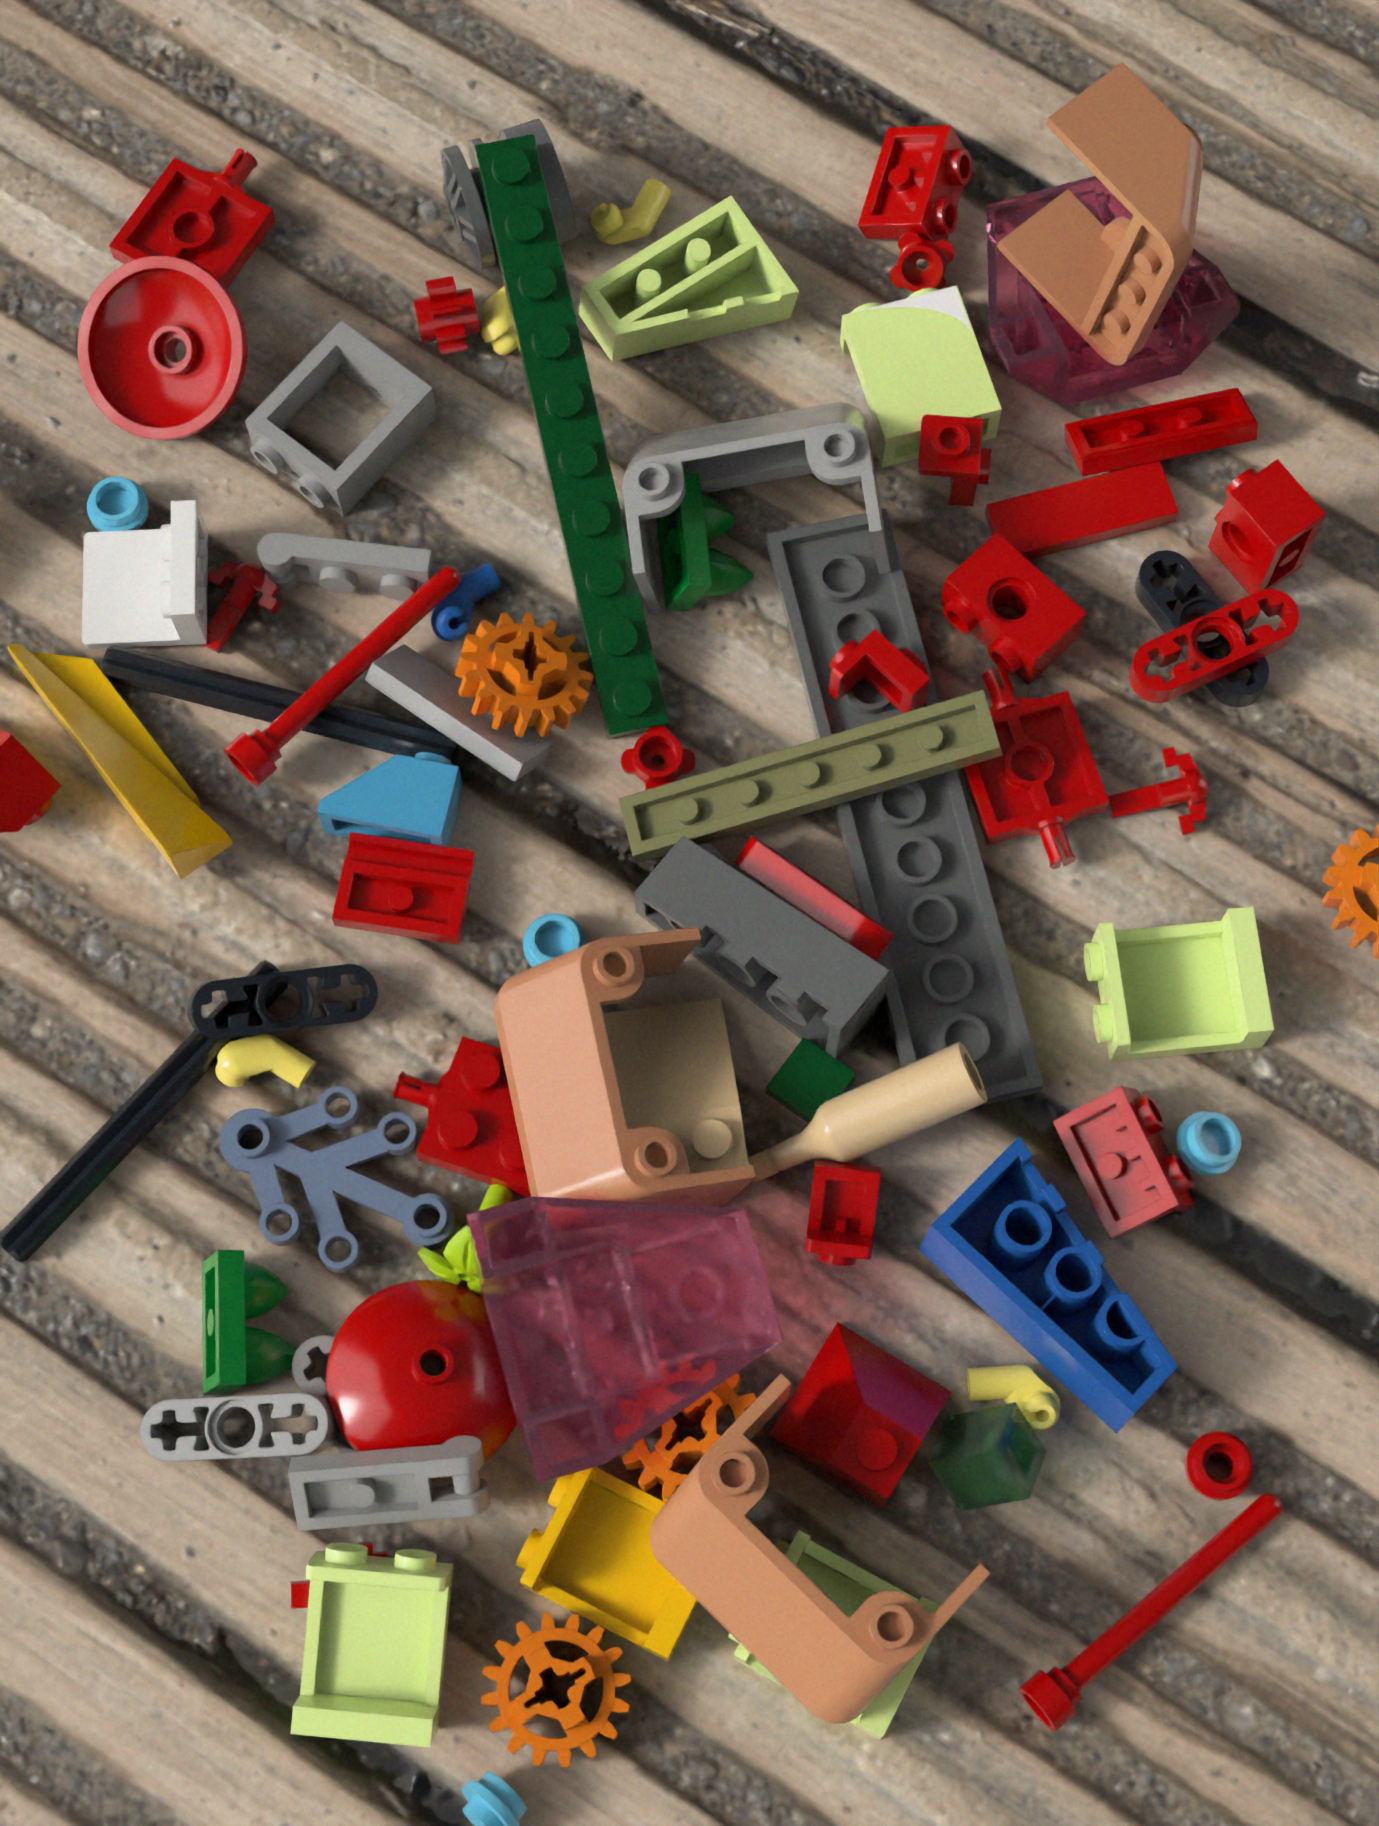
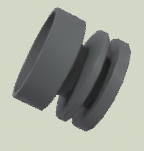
(467, 202)

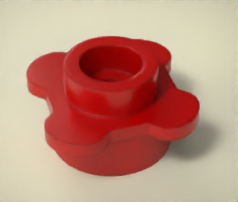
(913, 247)
(652, 744)

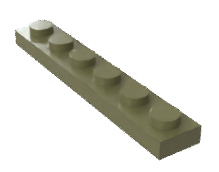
(811, 776)

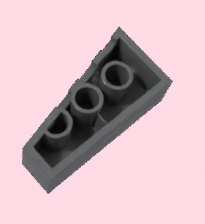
(765, 947)

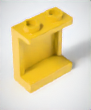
(602, 1563)

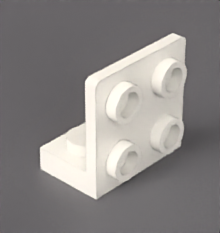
(147, 584)

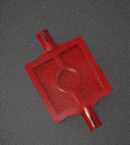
(198, 219)
(1043, 773)
(470, 1118)

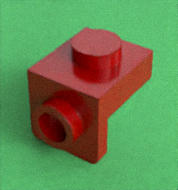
(953, 449)
(892, 672)
(842, 1212)

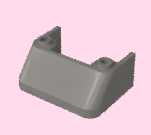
(813, 440)

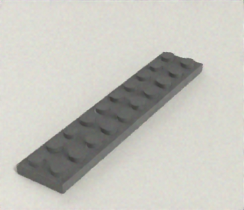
(911, 843)

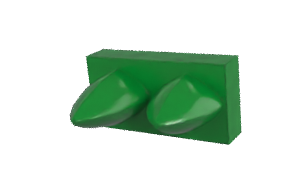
(687, 563)
(230, 1350)

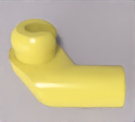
(631, 223)
(498, 324)
(260, 1054)
(1019, 1385)

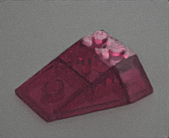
(1051, 354)
(616, 1316)

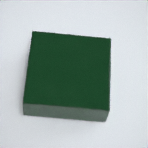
(809, 1080)

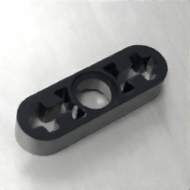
(1189, 583)
(332, 1012)

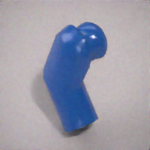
(453, 615)

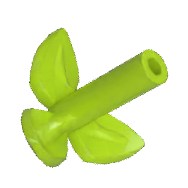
(458, 1253)

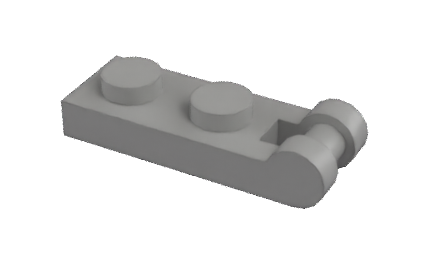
(344, 564)
(388, 1485)

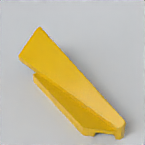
(125, 757)

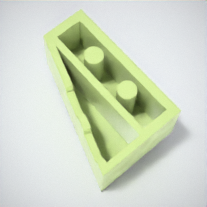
(689, 287)

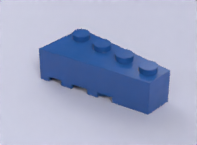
(1048, 1287)

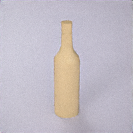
(882, 1112)

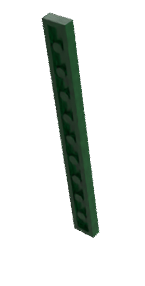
(571, 436)

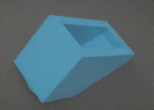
(398, 800)

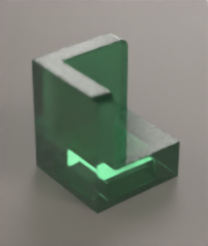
(987, 1457)

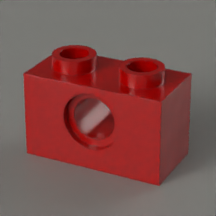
(1265, 527)
(1004, 577)

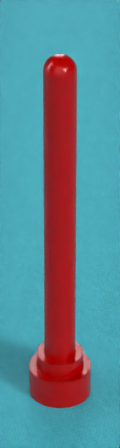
(256, 753)
(1057, 1691)

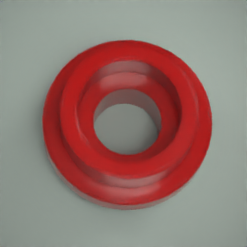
(1236, 1454)

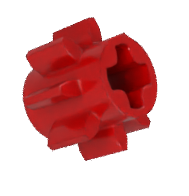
(446, 315)

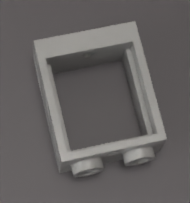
(375, 372)

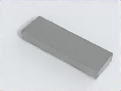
(436, 700)

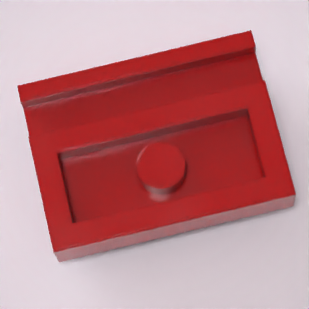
(404, 888)

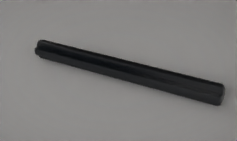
(269, 701)
(126, 1128)

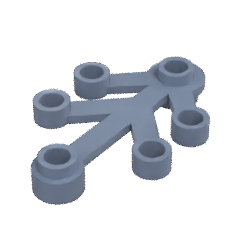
(328, 1173)

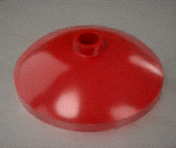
(131, 344)
(387, 1398)

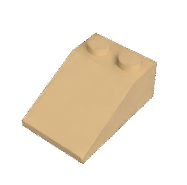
(680, 1077)

